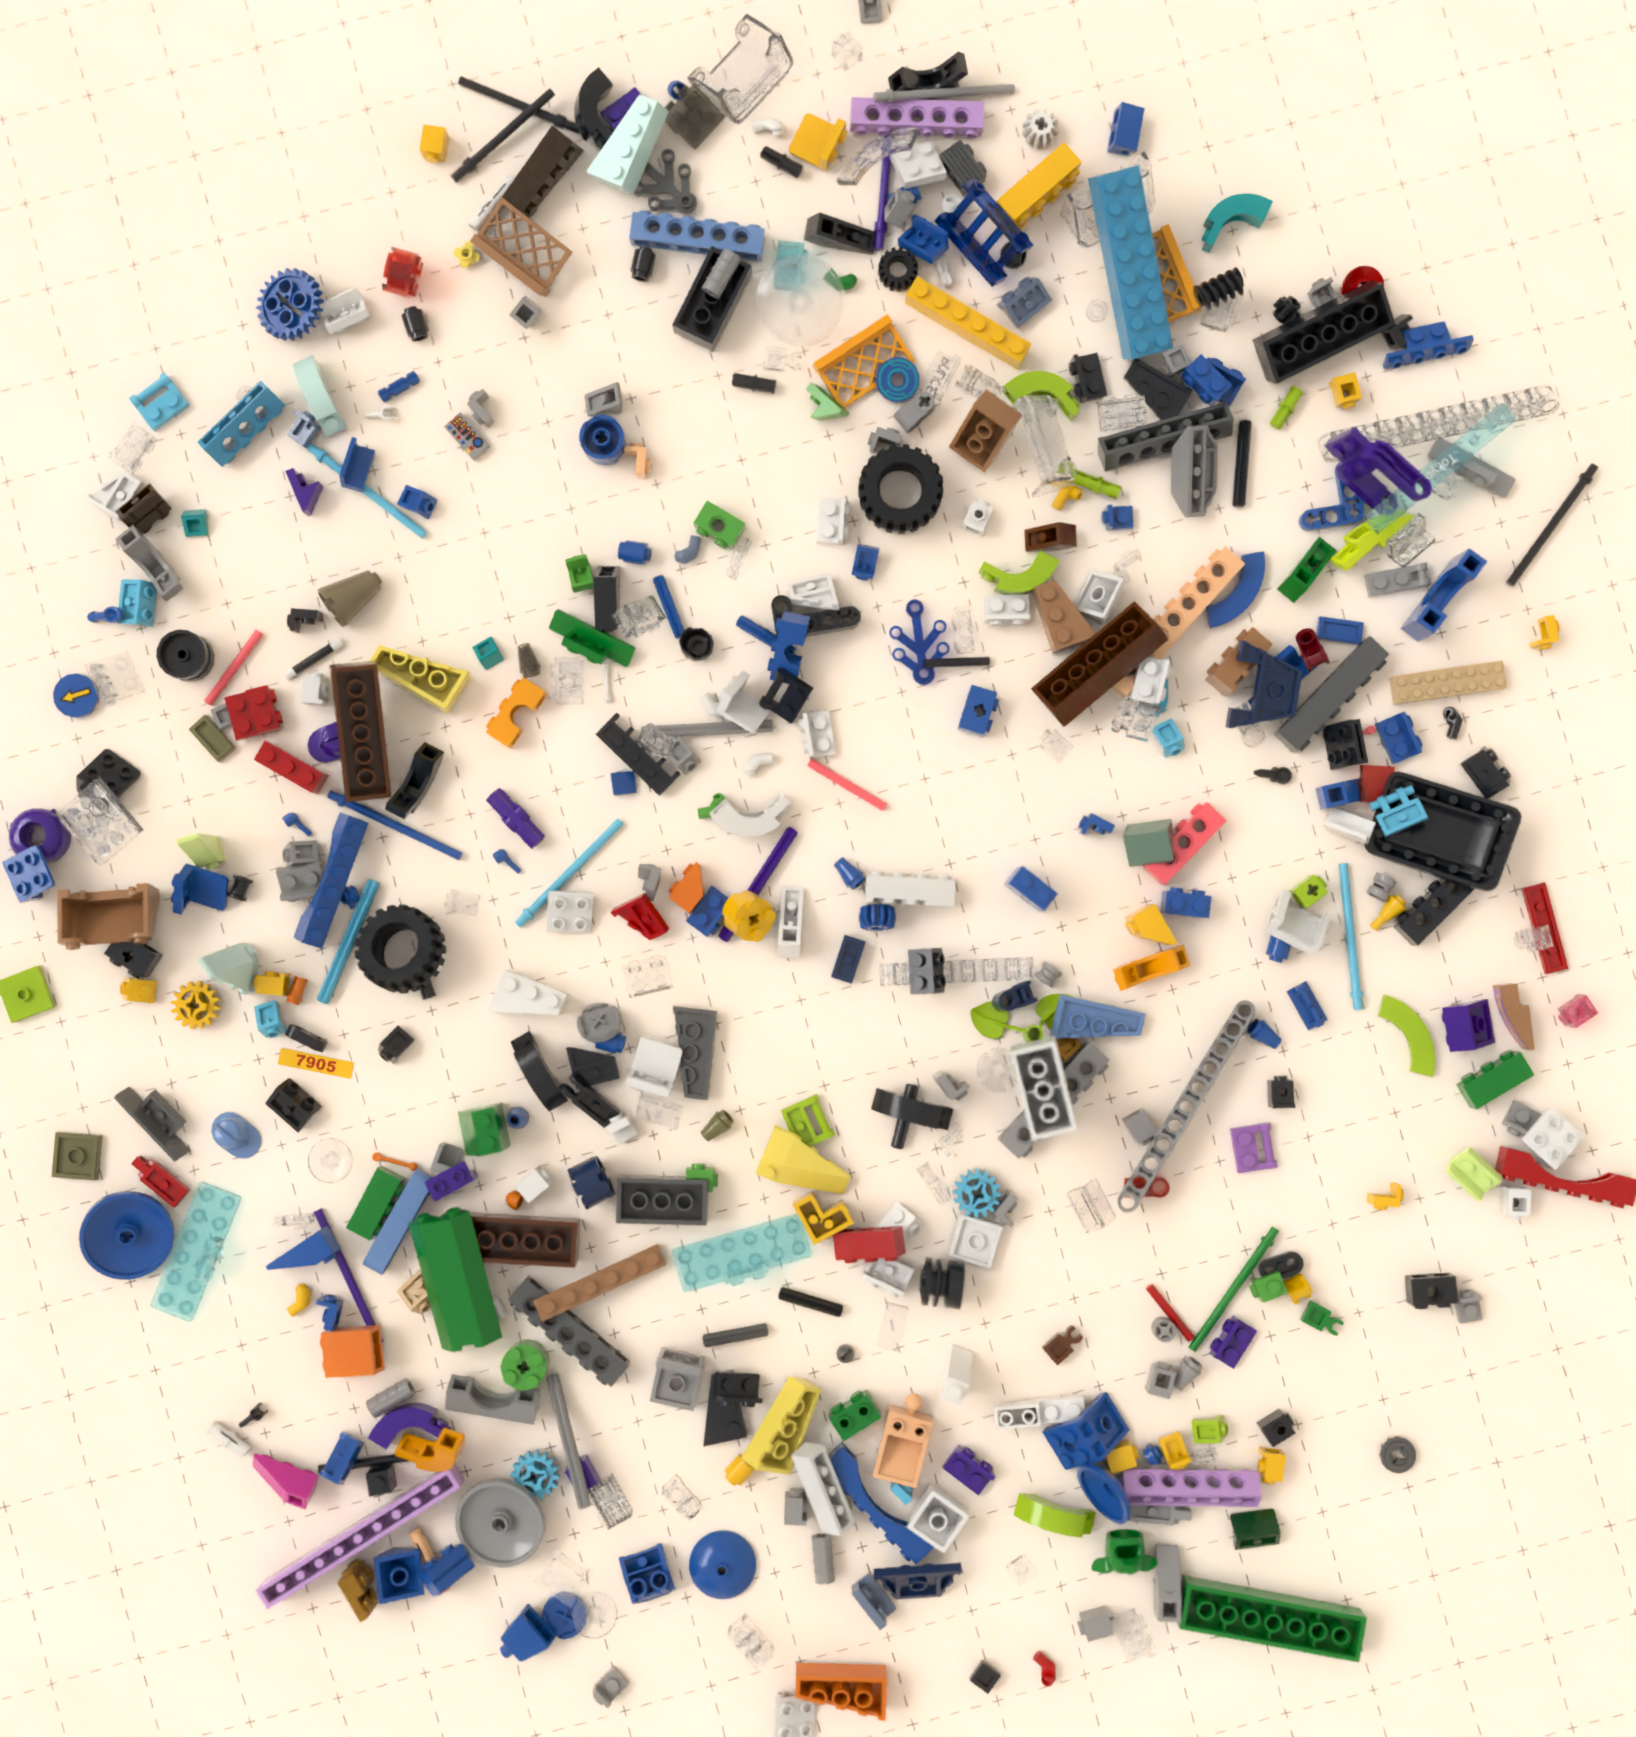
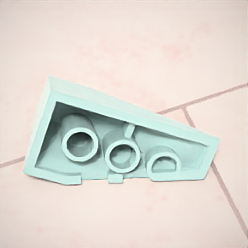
(233, 966)

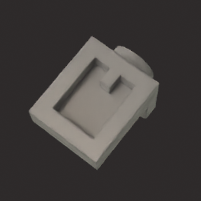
(683, 756)
(300, 852)
(651, 876)
(1007, 1204)
(1468, 1306)
(609, 1687)

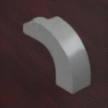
(151, 562)

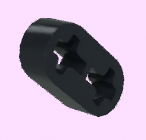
(306, 1038)

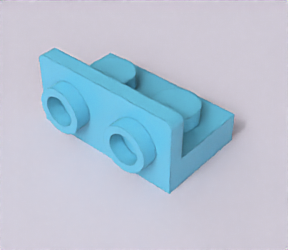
(137, 602)

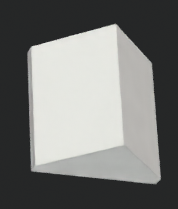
(1099, 595)

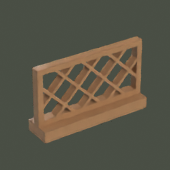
(508, 261)

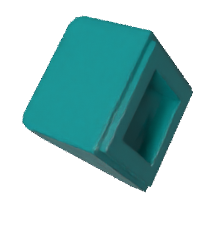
(195, 522)
(488, 653)

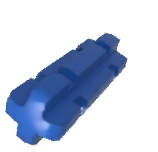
(398, 386)

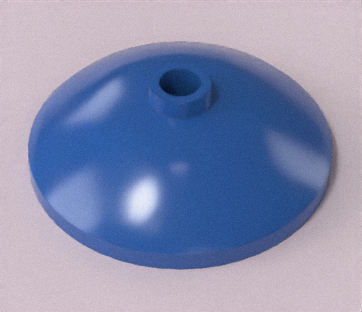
(1105, 1492)
(724, 1550)

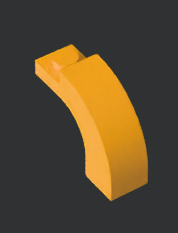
(1151, 966)
(432, 1455)

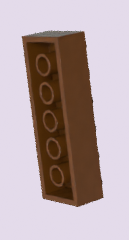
(1099, 663)
(360, 730)
(527, 1239)

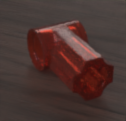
(1140, 1183)

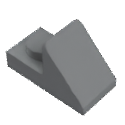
(604, 400)

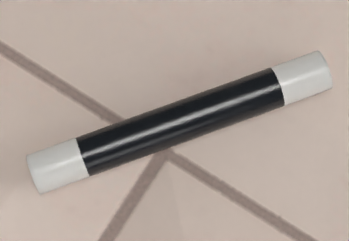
(312, 659)

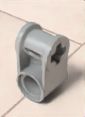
(912, 413)

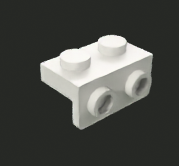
(344, 311)
(902, 1217)
(890, 1275)

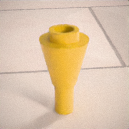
(1391, 909)

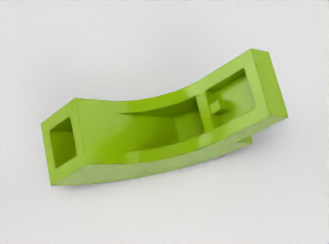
(1043, 384)
(1022, 582)
(1054, 1517)

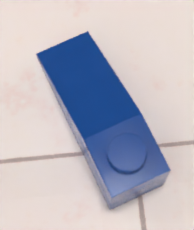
(310, 1252)

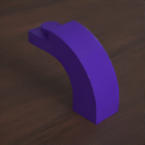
(406, 1416)

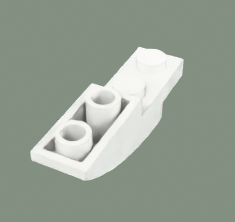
(1038, 1411)

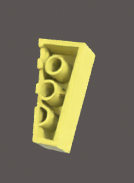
(427, 680)

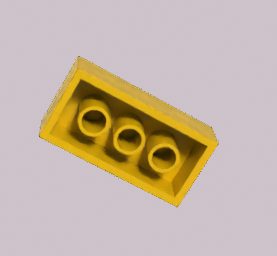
(1041, 186)

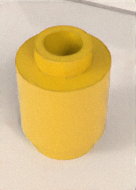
(738, 1471)

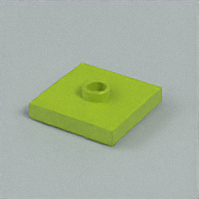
(26, 994)

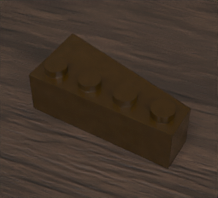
(542, 171)

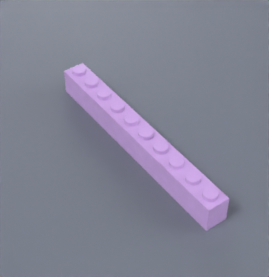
(359, 1536)

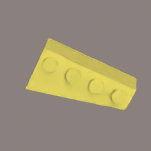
(783, 1427)

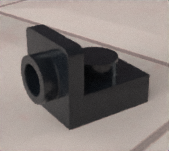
(307, 616)
(395, 1045)

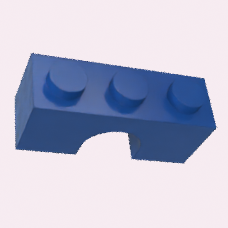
(791, 630)

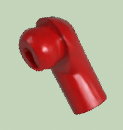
(1048, 1668)

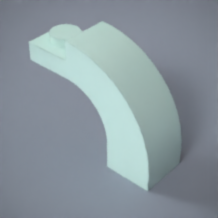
(317, 395)

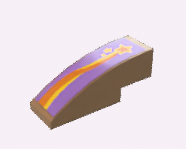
(1514, 1015)

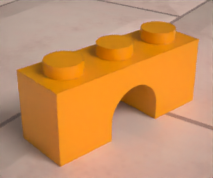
(523, 695)

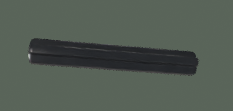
(1242, 463)

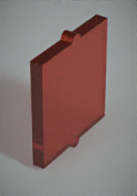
(1373, 781)

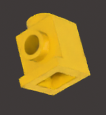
(1348, 384)
(272, 983)
(1271, 1465)

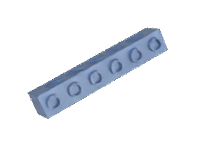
(685, 242)

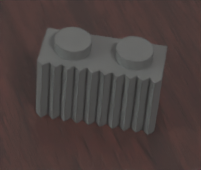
(962, 166)

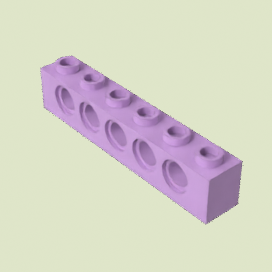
(927, 110)
(1202, 1494)

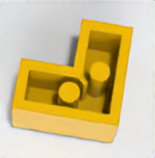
(819, 1222)

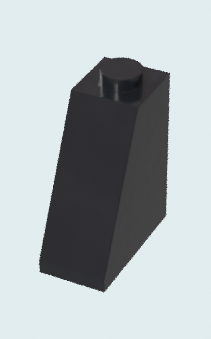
(606, 597)

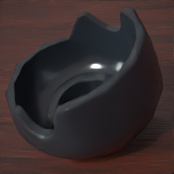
(696, 644)

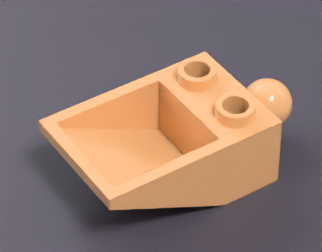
(903, 1447)

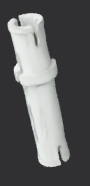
(485, 209)

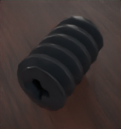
(1219, 288)

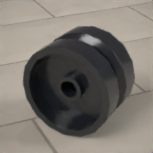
(172, 653)

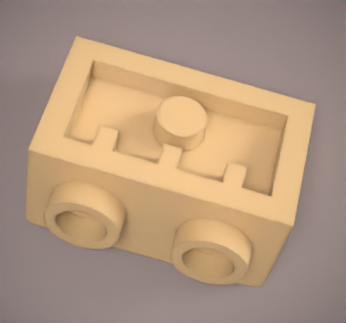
(415, 1294)

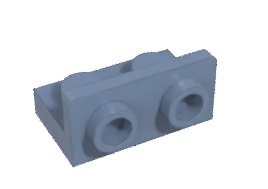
(1024, 300)
(873, 1600)

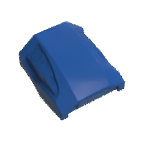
(647, 1574)

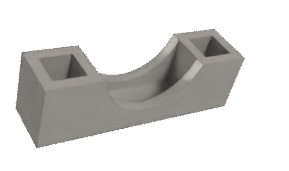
(467, 1397)

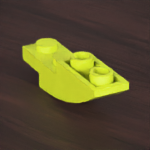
(1363, 539)

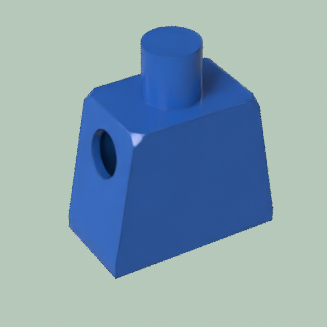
(526, 1635)

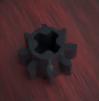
(1286, 309)

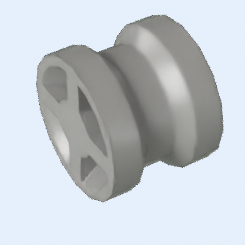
(1048, 974)
(1167, 1332)

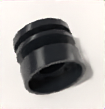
(942, 1283)

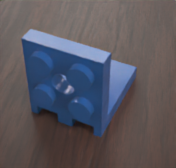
(1087, 1434)

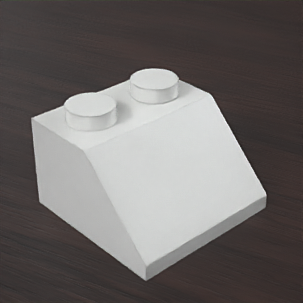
(938, 1518)

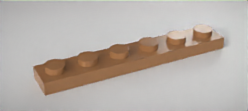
(599, 1282)

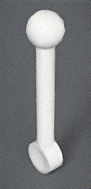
(606, 698)

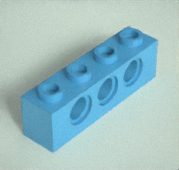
(242, 412)

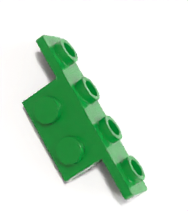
(590, 642)

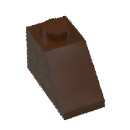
(1050, 537)

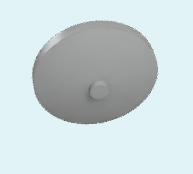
(500, 1522)

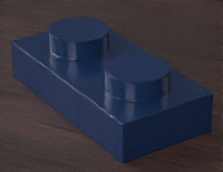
(848, 959)

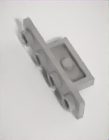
(1478, 471)

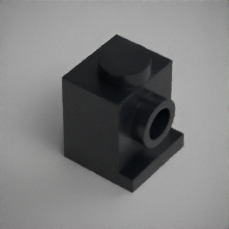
(1274, 1097)

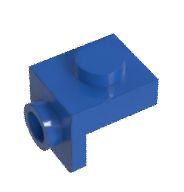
(865, 562)

